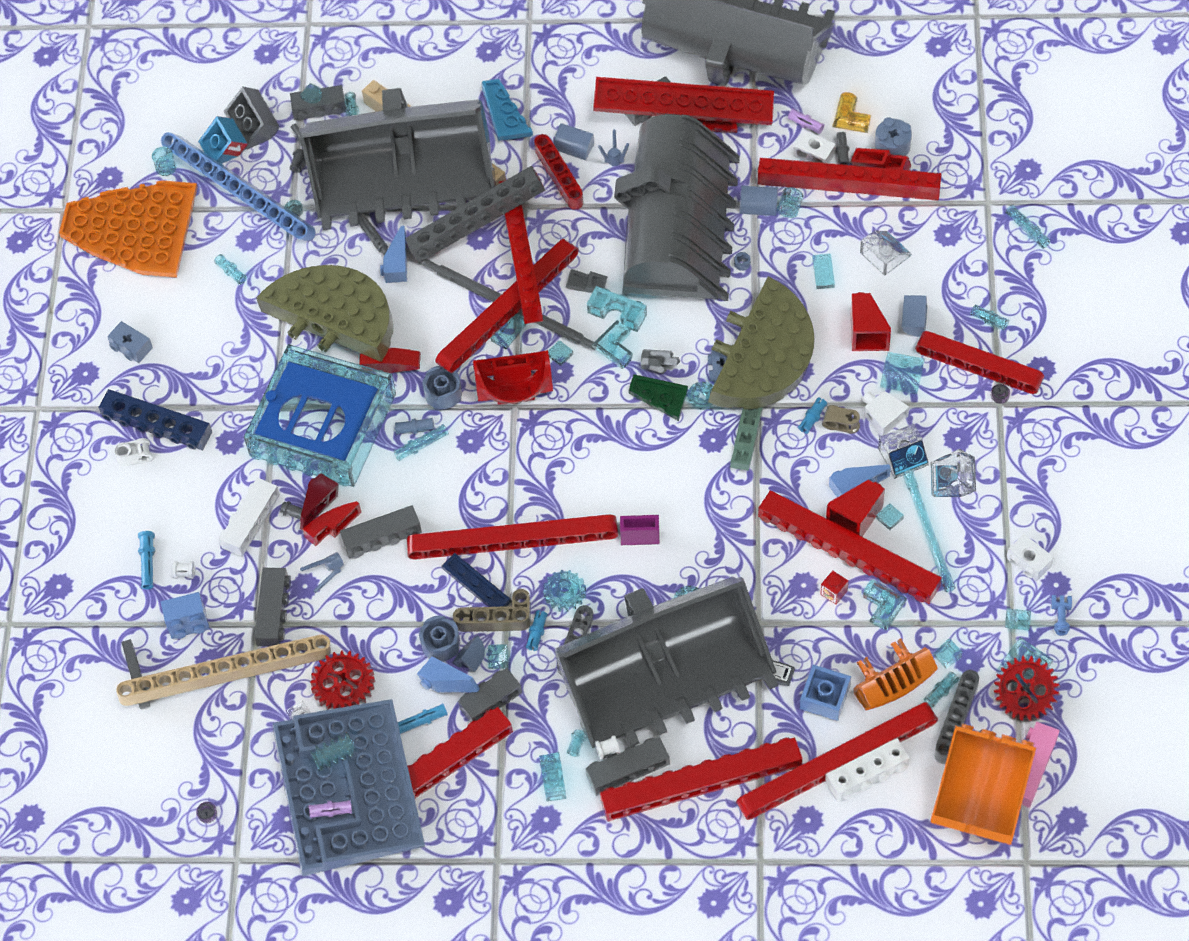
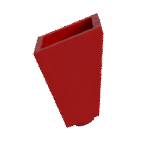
(868, 325)
(857, 507)

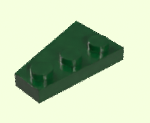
(660, 394)

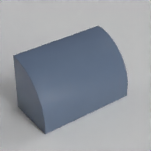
(573, 141)
(758, 200)
(914, 314)

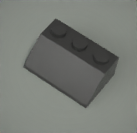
(252, 116)

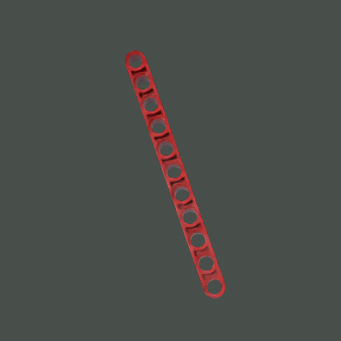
(503, 308)
(512, 536)
(814, 771)

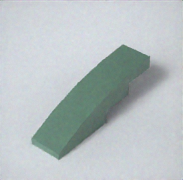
(746, 438)

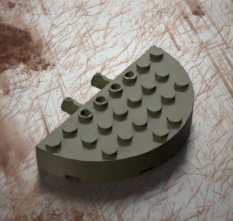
(333, 304)
(768, 353)

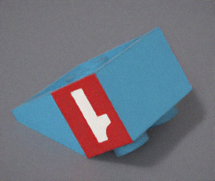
(223, 140)

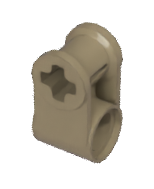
(840, 419)

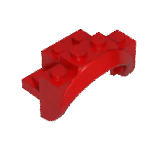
(513, 377)

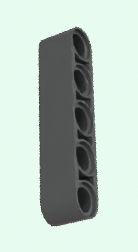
(957, 707)

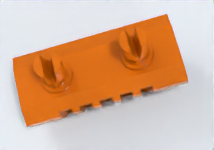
(897, 679)

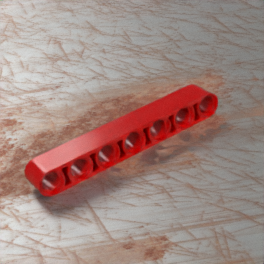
(979, 362)

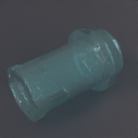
(576, 743)

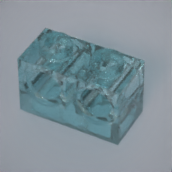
(552, 777)

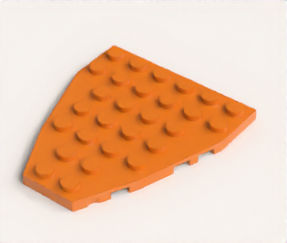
(134, 227)

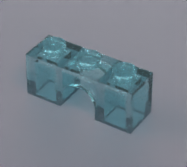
(604, 301)

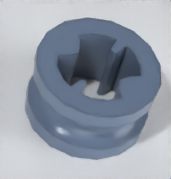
(742, 266)

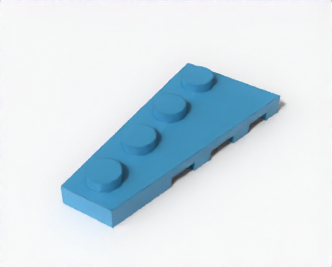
(503, 112)

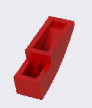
(880, 159)
(394, 361)
(331, 522)

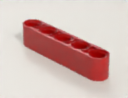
(572, 192)

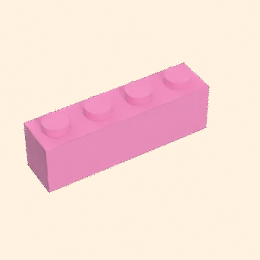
(1044, 739)

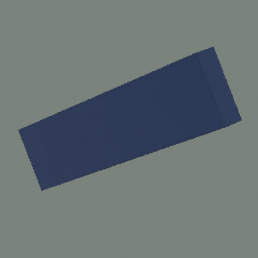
(475, 582)

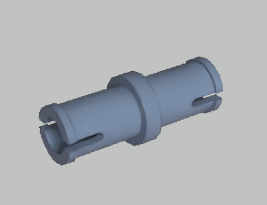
(414, 426)

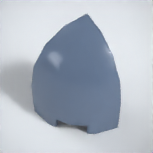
(471, 655)

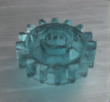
(566, 599)

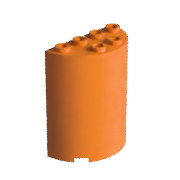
(983, 784)

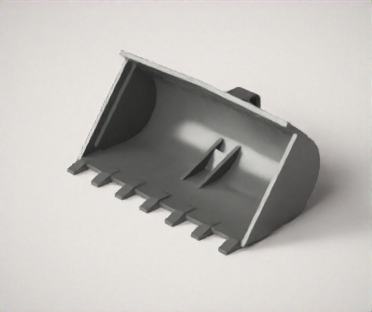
(741, 35)
(398, 158)
(677, 210)
(665, 660)

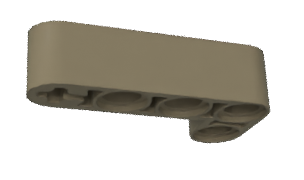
(491, 614)

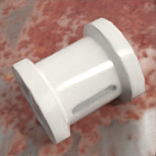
(184, 569)
(607, 747)

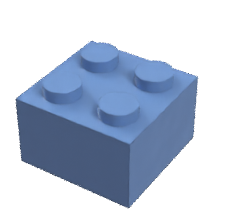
(185, 615)
(825, 692)

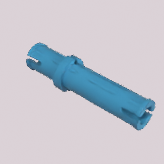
(422, 718)

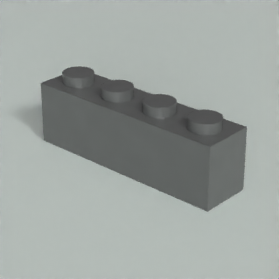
(380, 531)
(271, 606)
(628, 765)

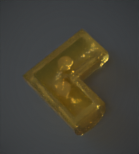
(846, 116)

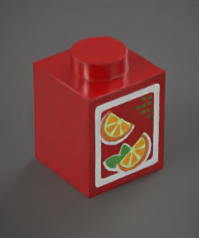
(834, 587)

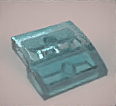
(902, 372)
(1025, 649)

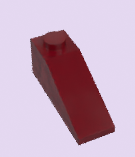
(319, 496)

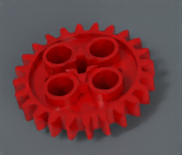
(351, 667)
(1012, 699)

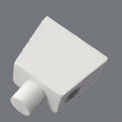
(884, 411)

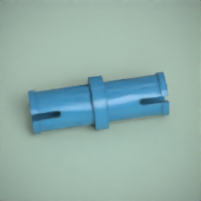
(812, 415)
(536, 630)

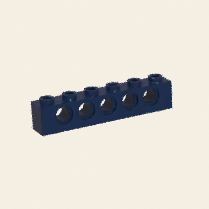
(149, 412)

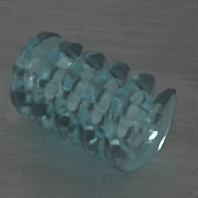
(333, 752)

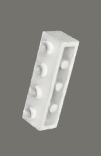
(249, 516)
(867, 770)

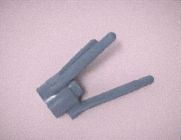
(614, 155)
(331, 562)

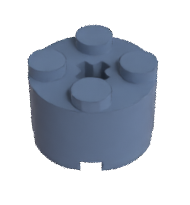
(893, 136)
(442, 388)
(449, 641)

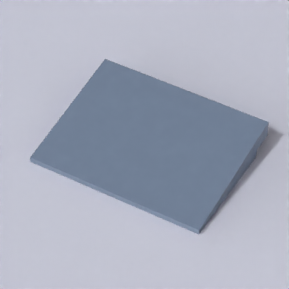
(373, 780)

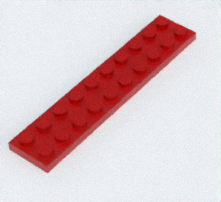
(693, 100)

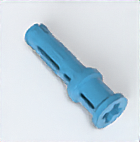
(146, 552)

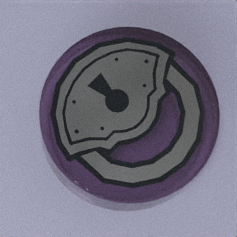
(1000, 393)
(206, 812)

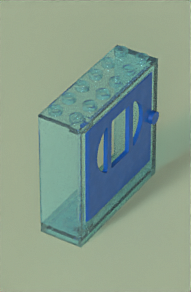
(333, 382)

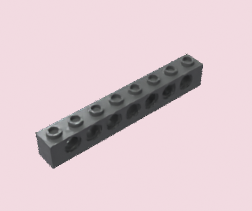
(475, 214)

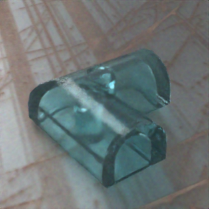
(610, 344)
(888, 603)

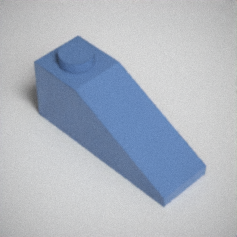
(395, 259)
(848, 478)
(445, 678)

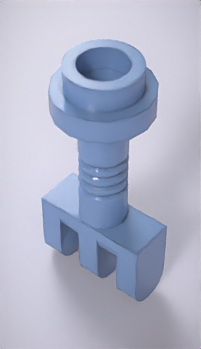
(1061, 627)

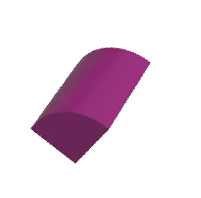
(639, 530)

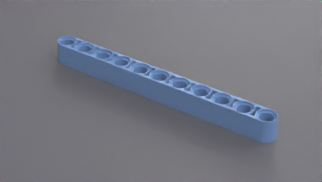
(244, 189)

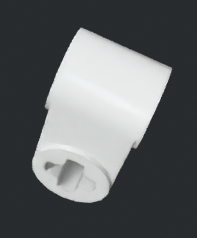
(133, 452)

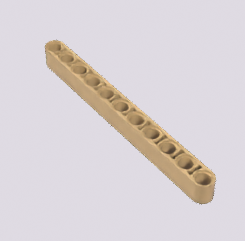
(217, 676)

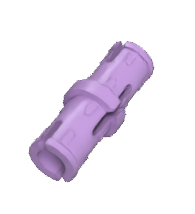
(816, 126)
(321, 809)

